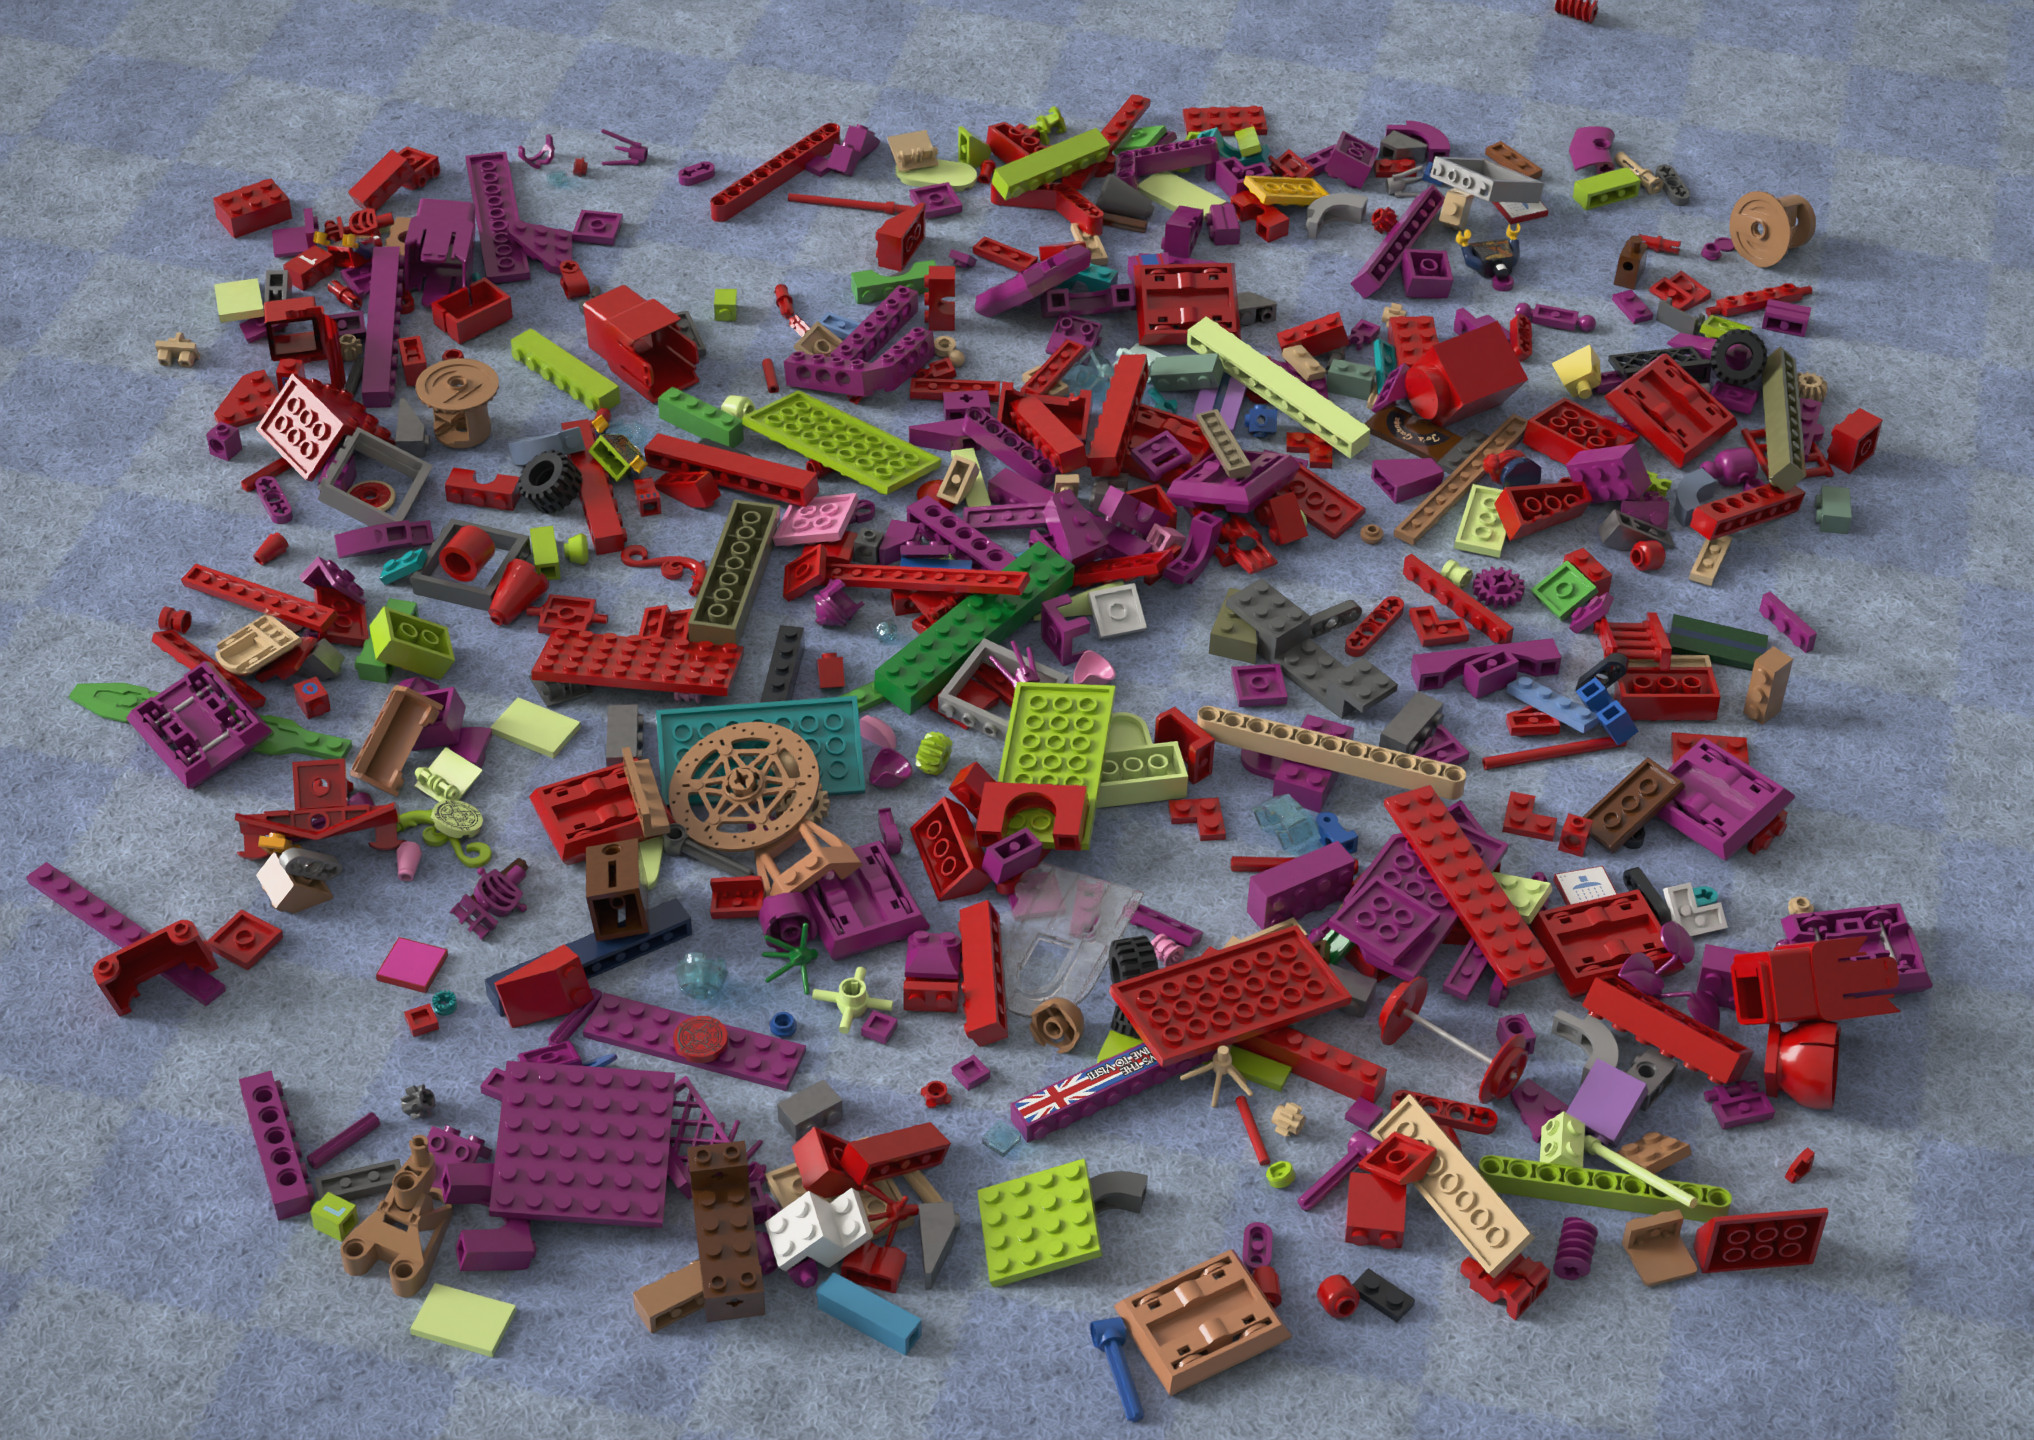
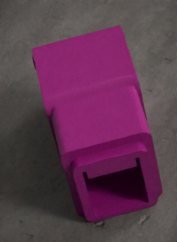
(440, 248)

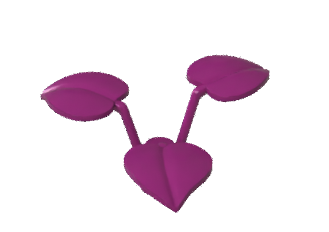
(1640, 973)

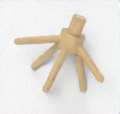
(1221, 1065)

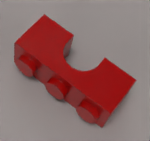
(1270, 222)
(941, 285)
(498, 494)

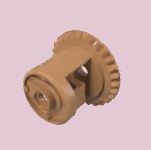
(1778, 221)
(456, 405)

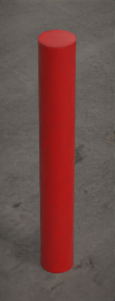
(1252, 1130)

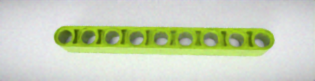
(1598, 1188)

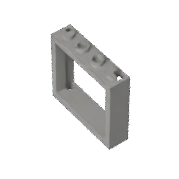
(1479, 175)
(384, 453)
(974, 716)

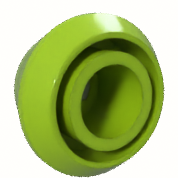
(577, 549)

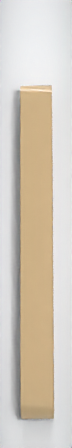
(1331, 752)

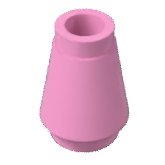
(407, 860)

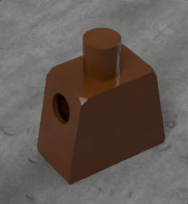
(1633, 255)

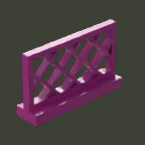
(676, 1168)

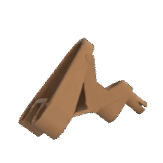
(401, 1249)

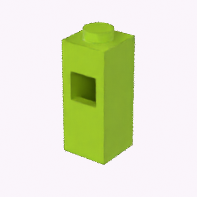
(545, 552)

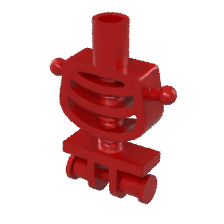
(360, 223)

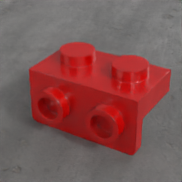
(1290, 166)
(736, 897)

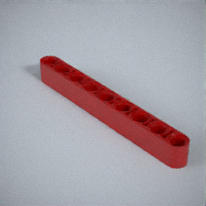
(773, 173)

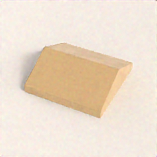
(818, 341)

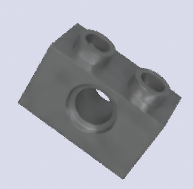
(1655, 1071)

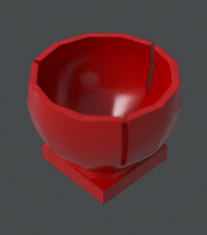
(1803, 1063)

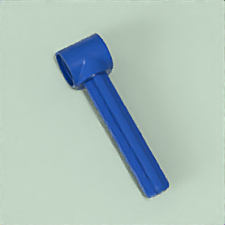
(1109, 1337)

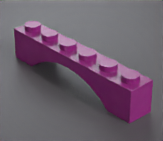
(1439, 668)

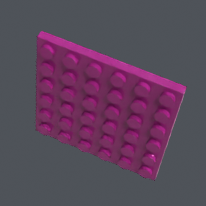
(583, 1144)

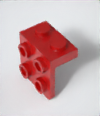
(930, 994)

